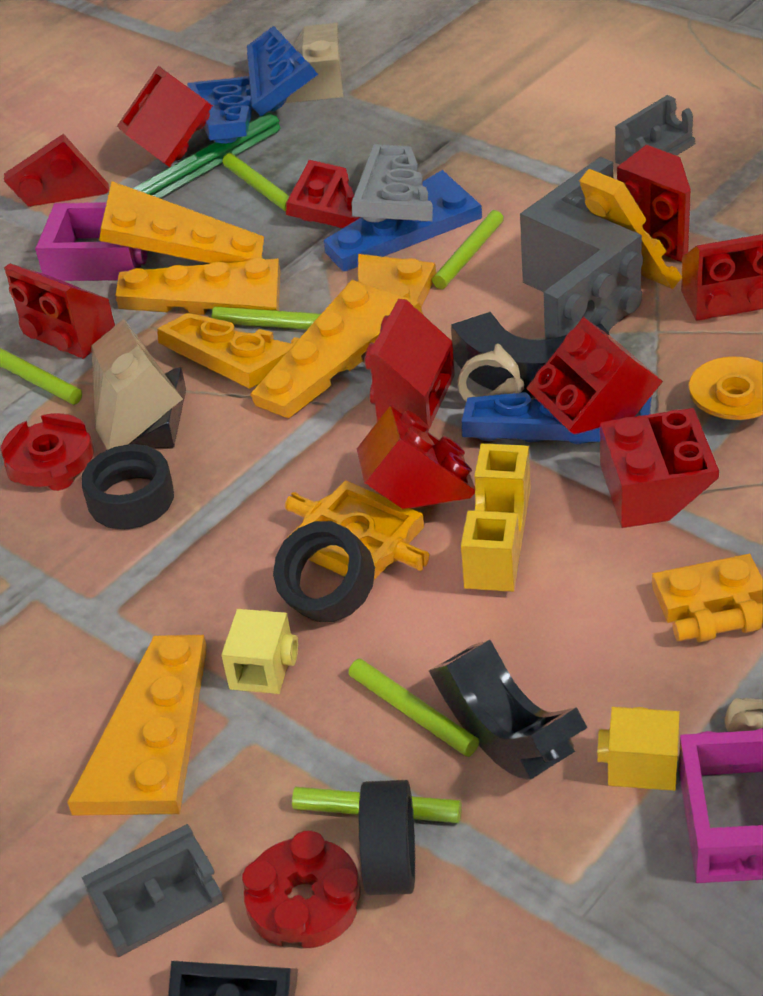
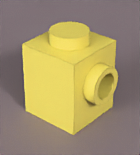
(259, 651)

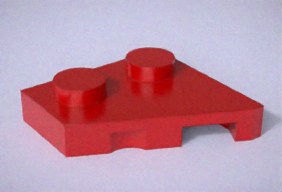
(55, 175)
(322, 195)

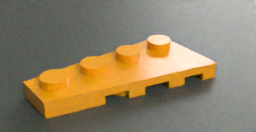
(170, 229)
(201, 287)
(326, 348)
(149, 738)

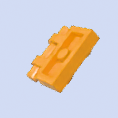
(711, 597)

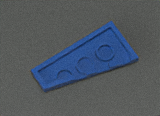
(230, 107)
(451, 210)

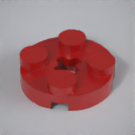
(30, 457)
(294, 919)

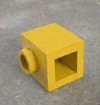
(640, 748)

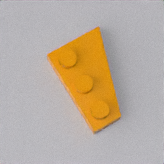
(220, 348)

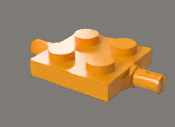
(370, 517)

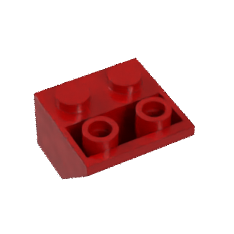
(165, 117)
(662, 194)
(724, 277)
(58, 311)
(409, 364)
(592, 380)
(412, 464)
(655, 465)

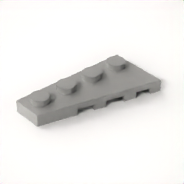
(391, 187)

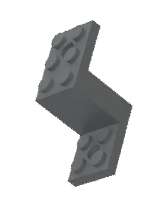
(579, 259)

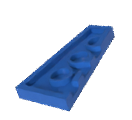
(275, 71)
(521, 418)

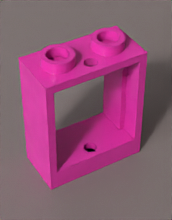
(82, 261)
(720, 852)

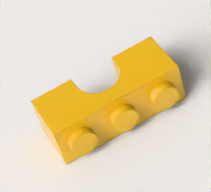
(497, 525)

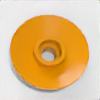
(729, 387)

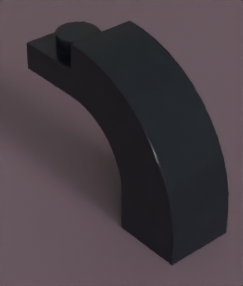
(481, 335)
(501, 716)

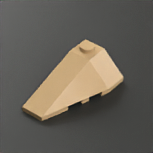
(322, 50)
(127, 387)

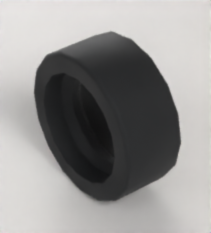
(130, 509)
(293, 557)
(387, 837)

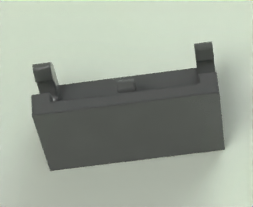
(656, 127)
(152, 890)

